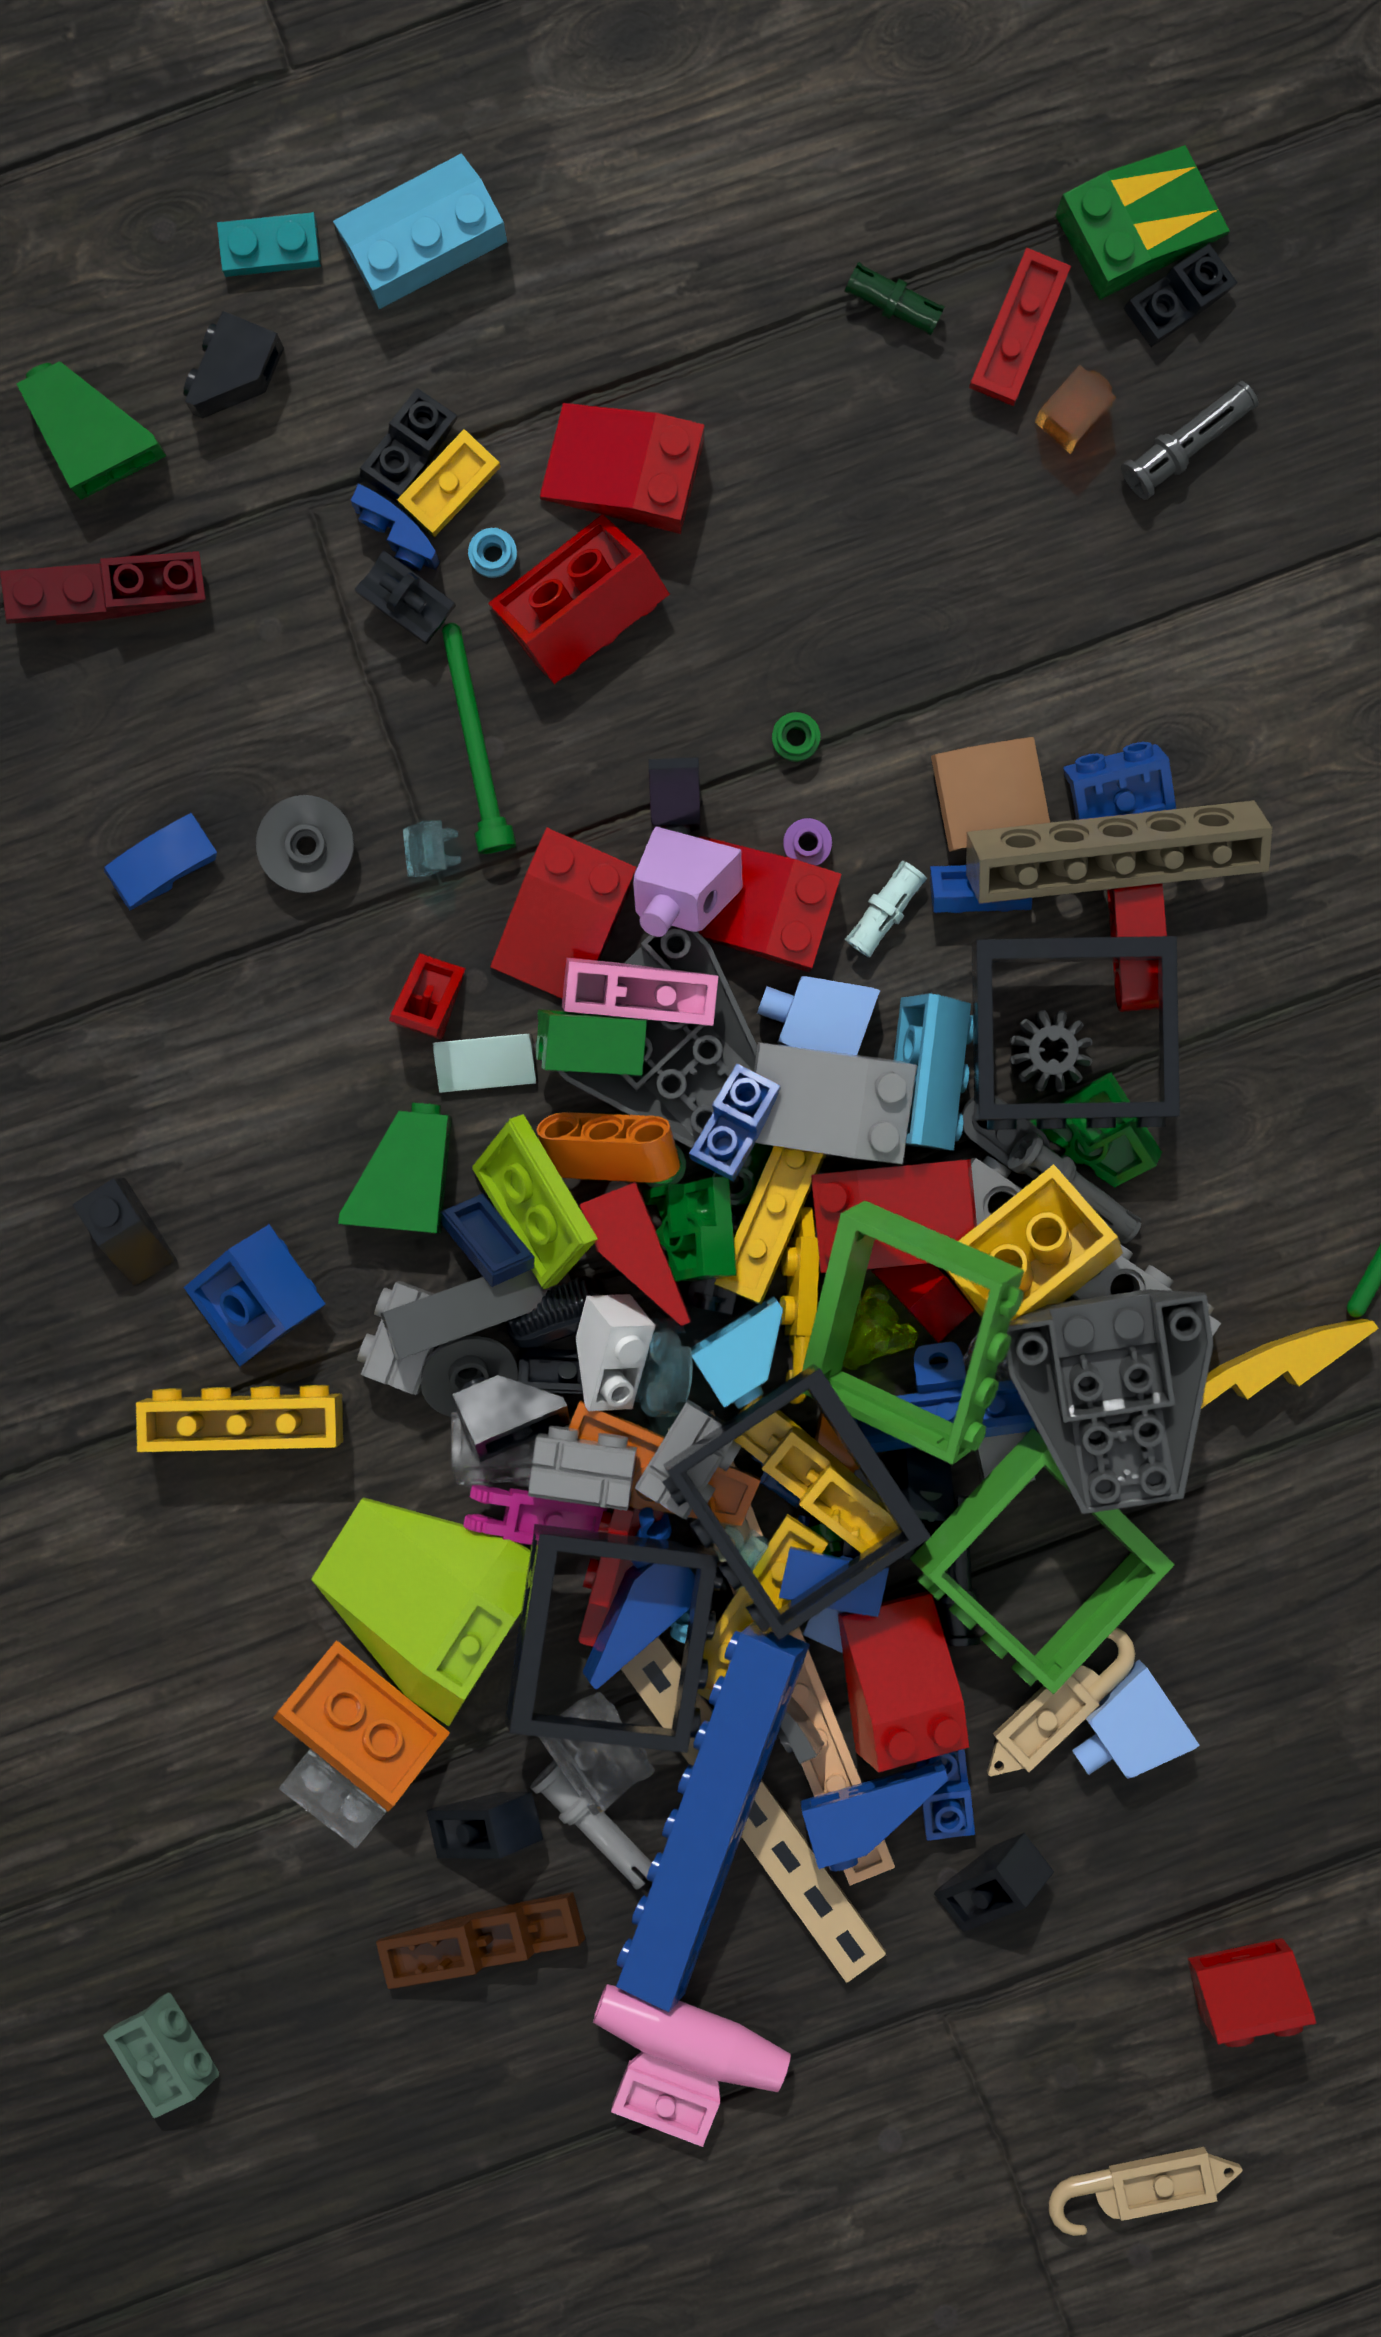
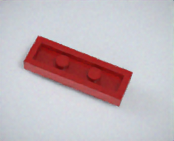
(1019, 326)

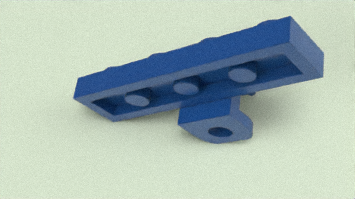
(940, 1392)

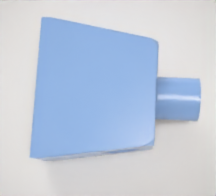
(821, 1014)
(1135, 1728)

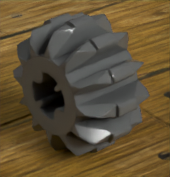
(1048, 1034)

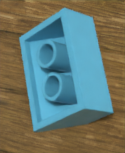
(421, 230)
(934, 1037)
(740, 1354)

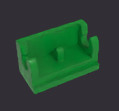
(590, 1042)

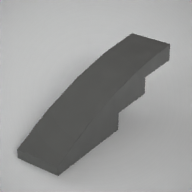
(460, 1312)

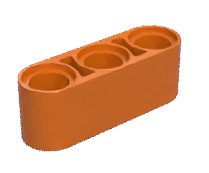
(610, 1146)

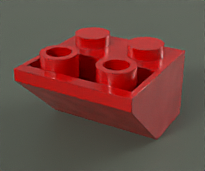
(1251, 1992)

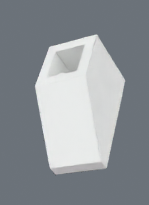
(612, 1350)

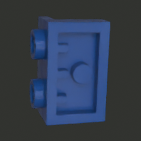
(1121, 782)

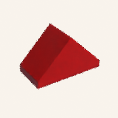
(428, 997)
(926, 1296)

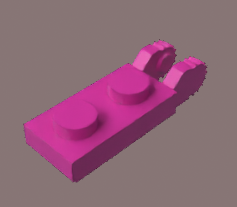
(525, 1511)

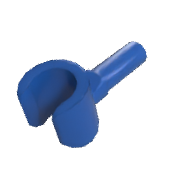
(771, 1484)
(657, 1530)

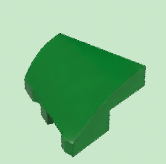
(1111, 1152)
(696, 1228)

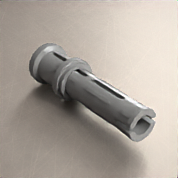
(597, 1828)

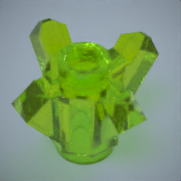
(876, 1330)

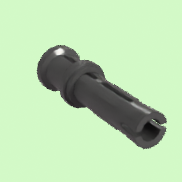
(1174, 457)
(1035, 1158)

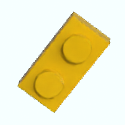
(449, 483)

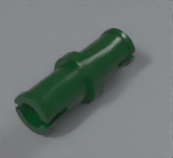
(894, 298)

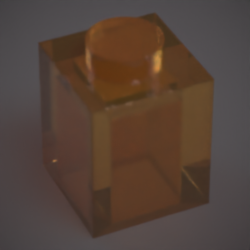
(1076, 408)

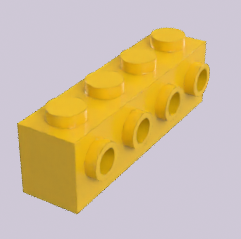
(239, 1422)

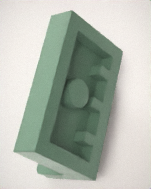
(162, 2056)

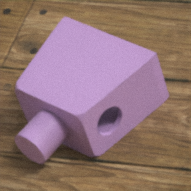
(684, 881)

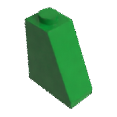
(85, 430)
(405, 1175)

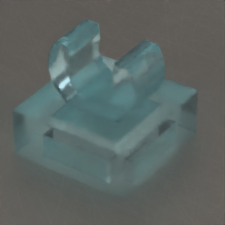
(426, 848)
(751, 1548)

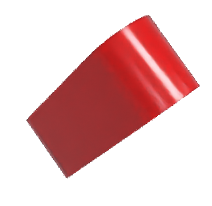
(1136, 913)

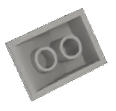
(837, 1102)

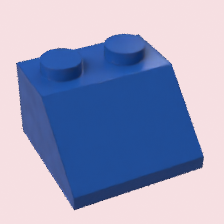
(254, 1294)

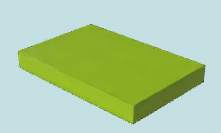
(534, 1200)

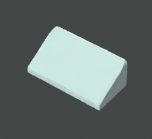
(484, 1063)

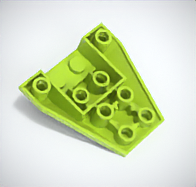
(424, 1598)

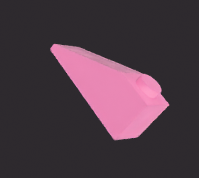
(639, 992)

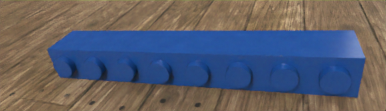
(711, 1815)

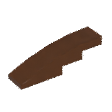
(480, 1940)

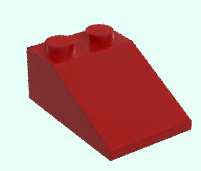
(624, 464)
(777, 910)
(562, 911)
(927, 1194)
(633, 1247)
(901, 1684)

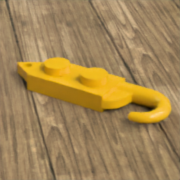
(799, 1305)

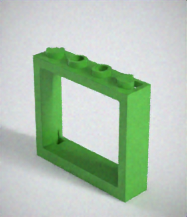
(839, 1305)
(1090, 1623)

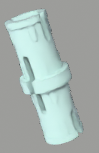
(886, 908)

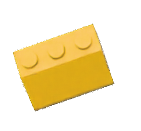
(1049, 1236)

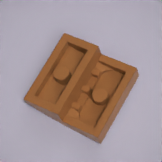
(989, 788)

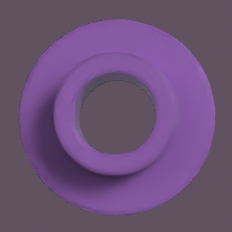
(812, 827)

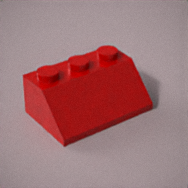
(579, 598)

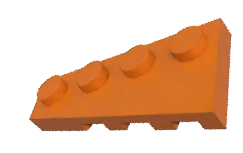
(733, 1487)

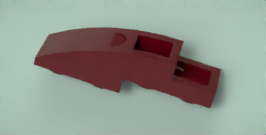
(104, 589)

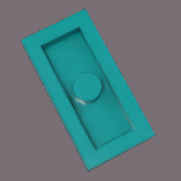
(269, 244)

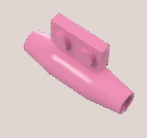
(681, 2062)

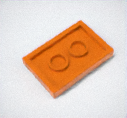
(362, 1725)

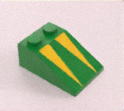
(1139, 219)

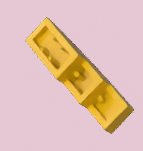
(1294, 1357)
(818, 1479)

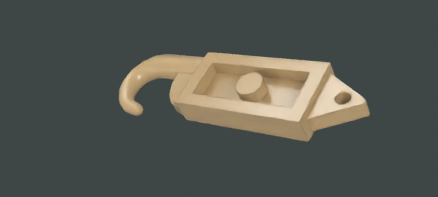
(1050, 1718)
(1146, 2186)

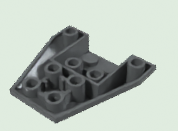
(682, 1061)
(1116, 1391)

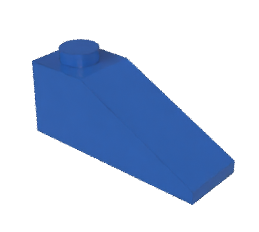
(642, 1609)
(860, 1817)

